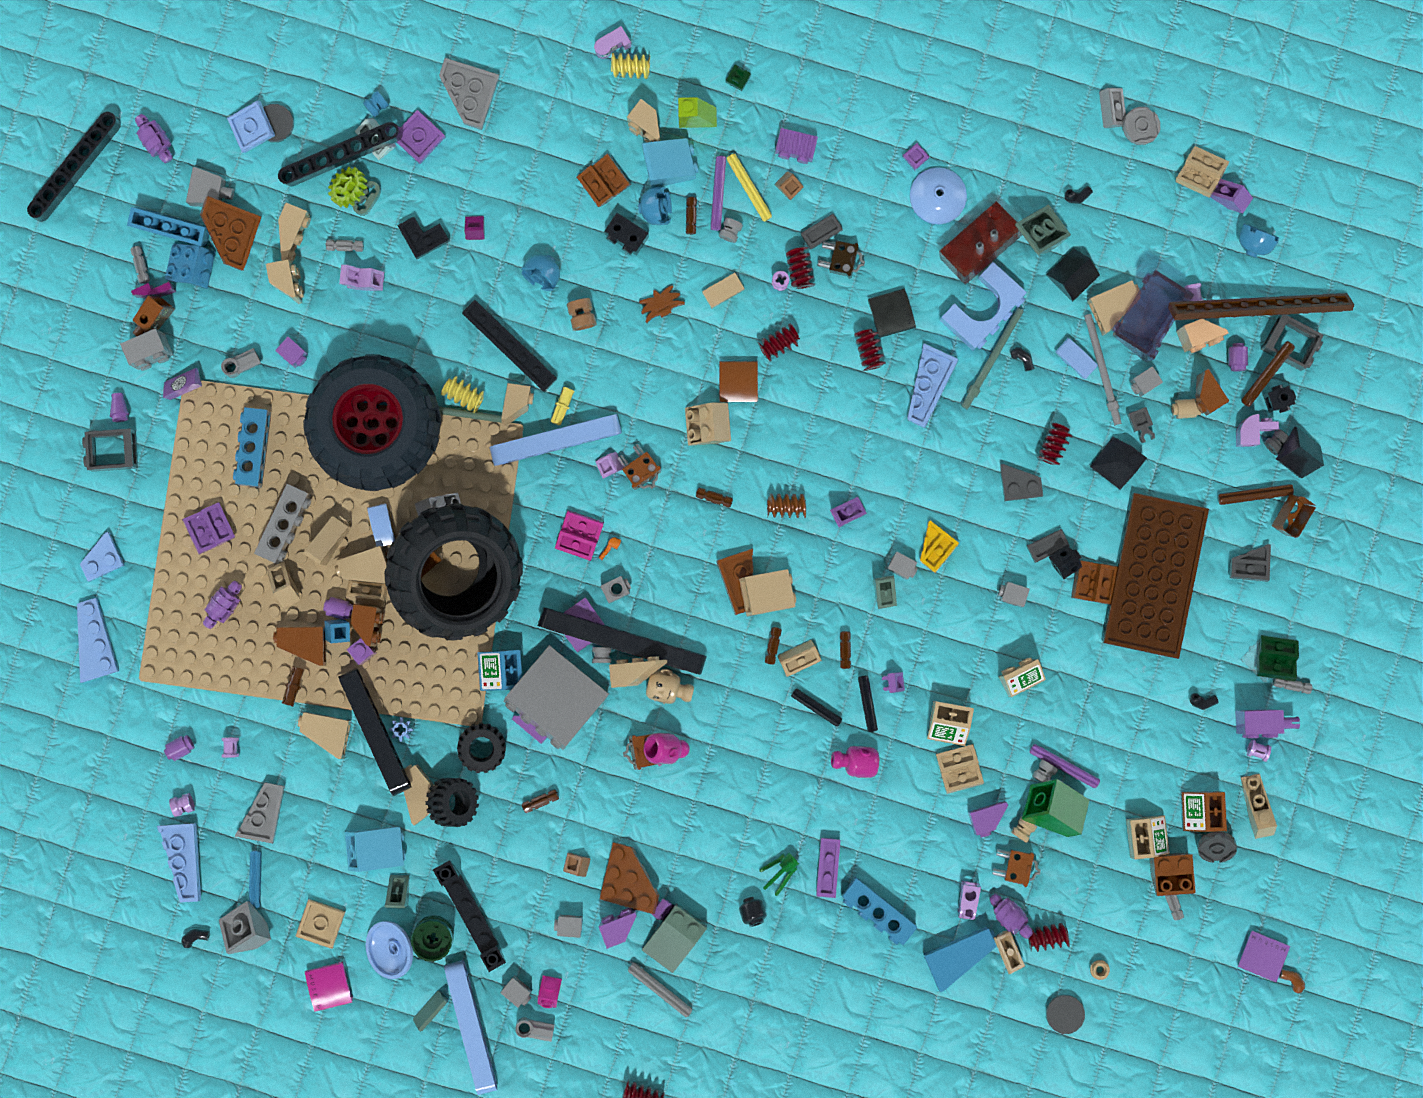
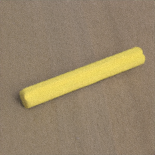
(749, 187)

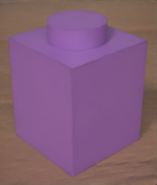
(292, 352)
(361, 652)

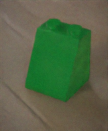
(1056, 808)

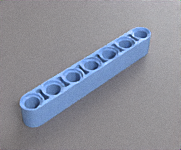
(555, 440)
(470, 1027)

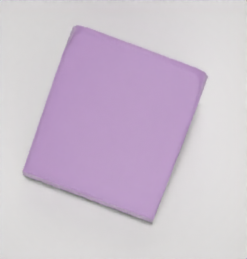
(609, 465)

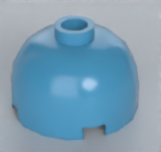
(655, 206)
(1257, 241)
(541, 270)

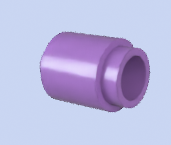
(1238, 357)
(338, 608)
(179, 747)

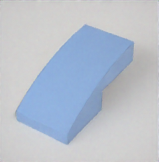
(1076, 358)
(381, 525)

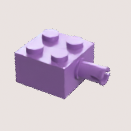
(1265, 722)

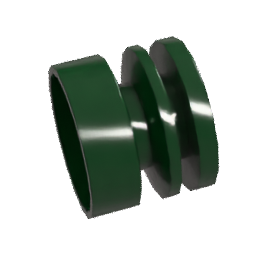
(422, 943)

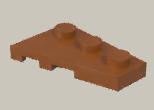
(733, 569)

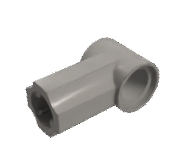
(243, 363)
(537, 1030)

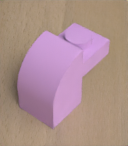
(361, 279)
(1249, 430)

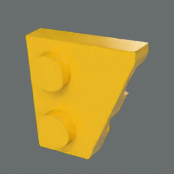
(937, 547)

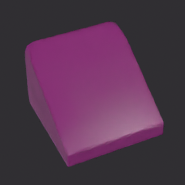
(474, 228)

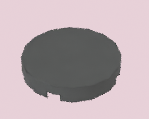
(280, 121)
(1217, 847)
(1065, 1014)

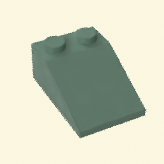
(1043, 230)
(674, 938)

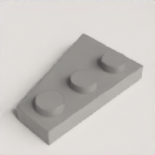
(263, 816)

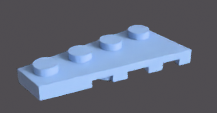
(931, 380)
(95, 648)
(183, 859)

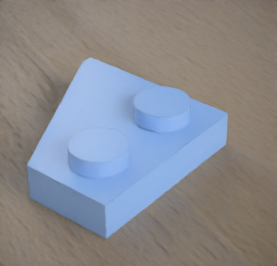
(101, 559)

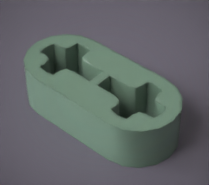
(370, 201)

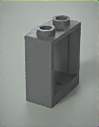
(1276, 331)
(130, 449)

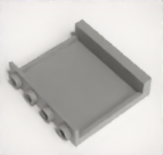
(555, 698)

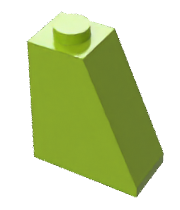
(696, 113)

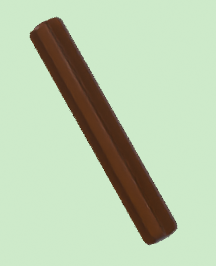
(1268, 373)
(1255, 494)

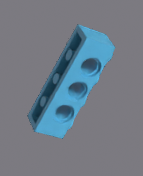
(168, 226)
(260, 438)
(905, 926)

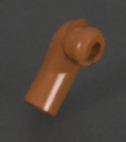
(1295, 978)

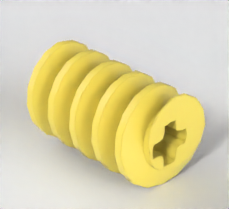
(630, 66)
(463, 394)

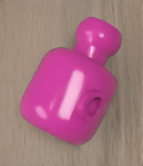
(665, 748)
(857, 761)

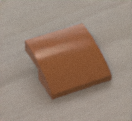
(603, 180)
(738, 381)
(1094, 582)

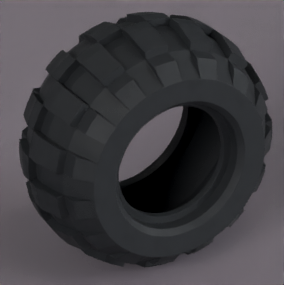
(482, 601)

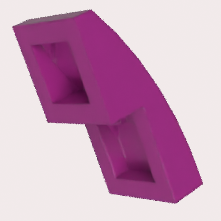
(148, 290)

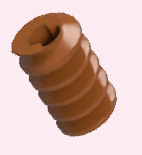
(786, 505)

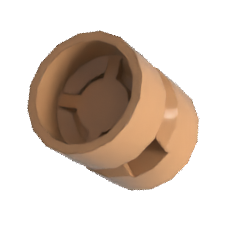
(584, 320)

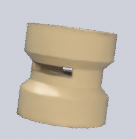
(1023, 830)

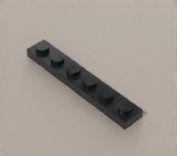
(509, 346)

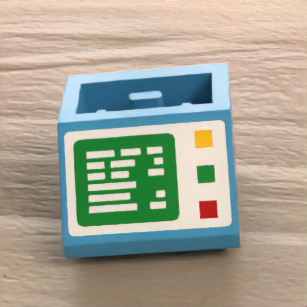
(499, 669)

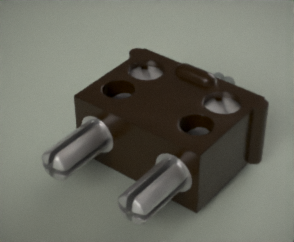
(845, 259)

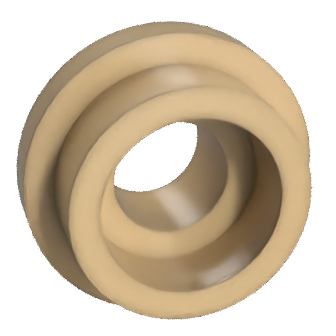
(1100, 976)

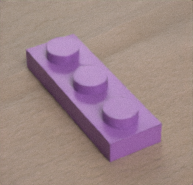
(828, 867)

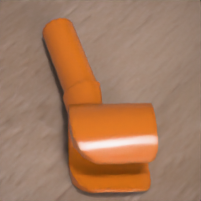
(613, 543)

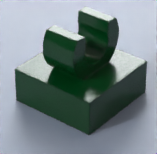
(738, 77)

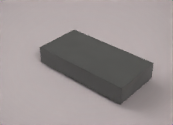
(821, 231)
(1047, 545)

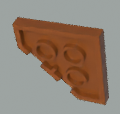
(230, 231)
(628, 881)

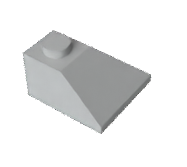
(244, 929)

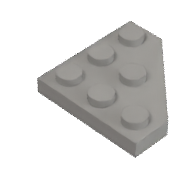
(469, 90)

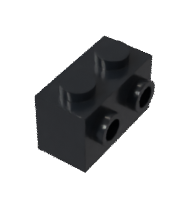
(626, 234)

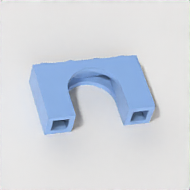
(1007, 294)

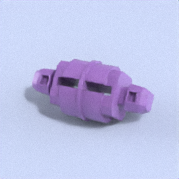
(153, 138)
(222, 604)
(1011, 916)

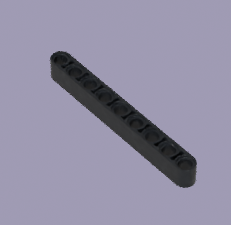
(621, 640)

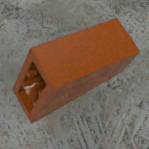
(303, 642)

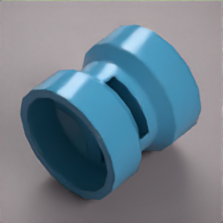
(371, 105)

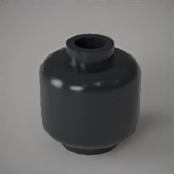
(752, 912)

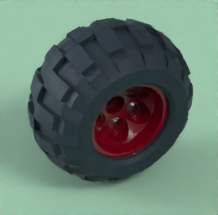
(337, 401)

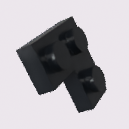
(420, 242)

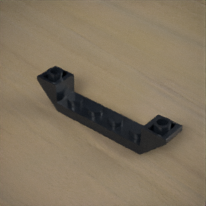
(471, 915)

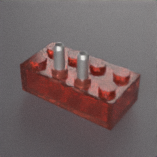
(980, 243)

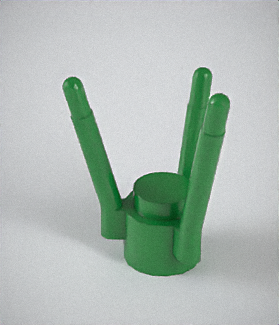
(788, 864)

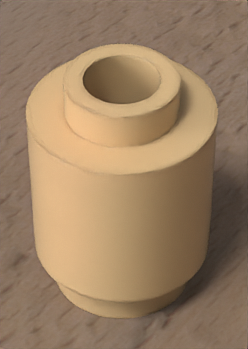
(1185, 408)

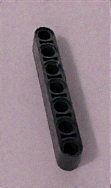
(331, 154)
(64, 169)
(375, 732)

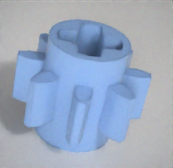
(398, 733)

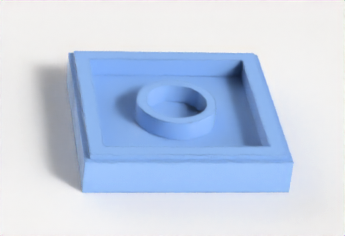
(251, 126)

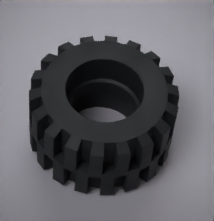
(481, 764)
(464, 802)

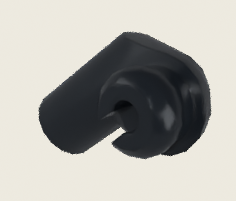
(1078, 197)
(1025, 356)
(1202, 703)
(194, 934)

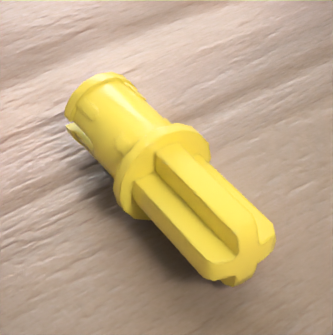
(562, 406)

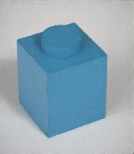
(337, 631)

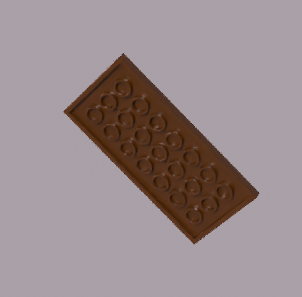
(1155, 575)

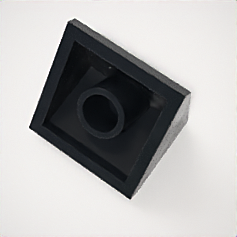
(1073, 274)
(1300, 454)

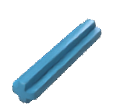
(255, 878)

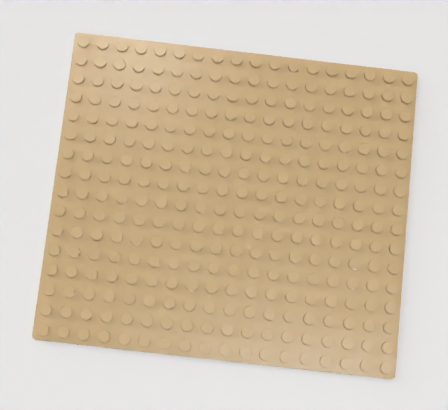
(410, 671)

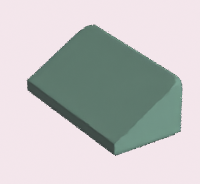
(430, 1010)

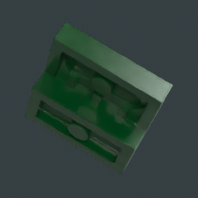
(1277, 658)

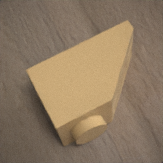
(516, 402)
(283, 585)

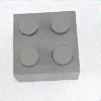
(147, 350)

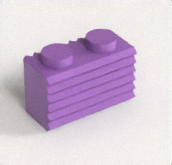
(796, 146)

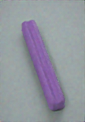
(718, 193)
(1064, 766)

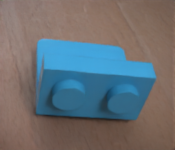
(190, 265)

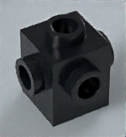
(1280, 399)
(1066, 561)

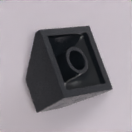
(1118, 462)

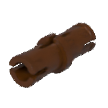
(293, 686)

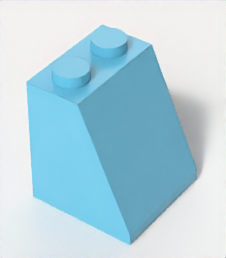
(669, 162)
(374, 849)

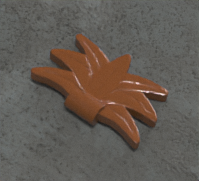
(660, 304)

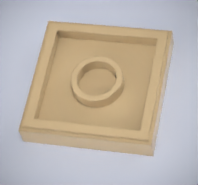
(320, 923)

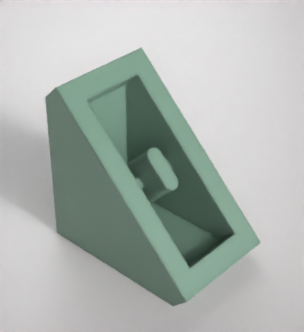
(885, 592)
(397, 891)

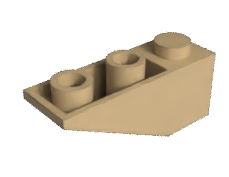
(291, 226)
(634, 673)
(1258, 806)

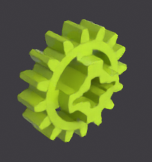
(347, 187)

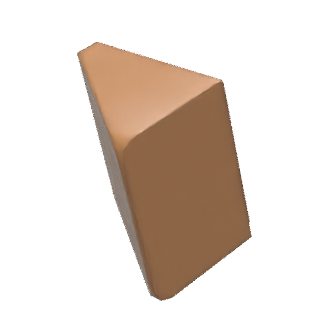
(789, 185)
(576, 864)

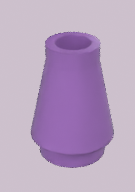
(118, 409)

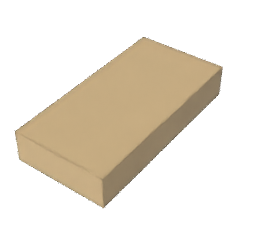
(723, 290)

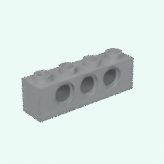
(265, 548)

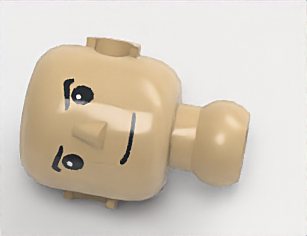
(666, 686)

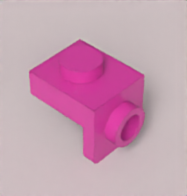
(549, 992)

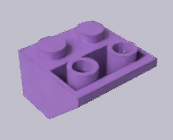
(616, 929)

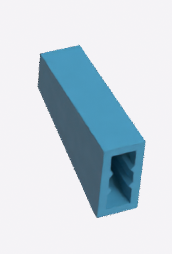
(957, 957)

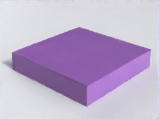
(419, 137)

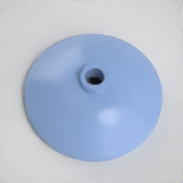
(937, 208)
(389, 950)

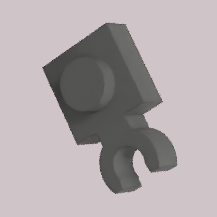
(1140, 421)

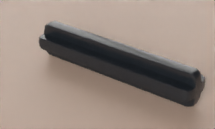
(867, 702)
(816, 707)

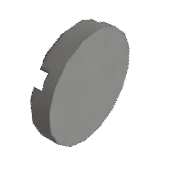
(1141, 126)

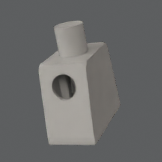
(206, 184)

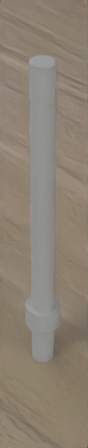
(1112, 405)

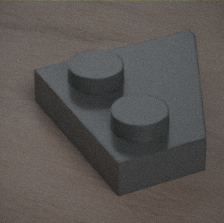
(1019, 484)
(1252, 565)

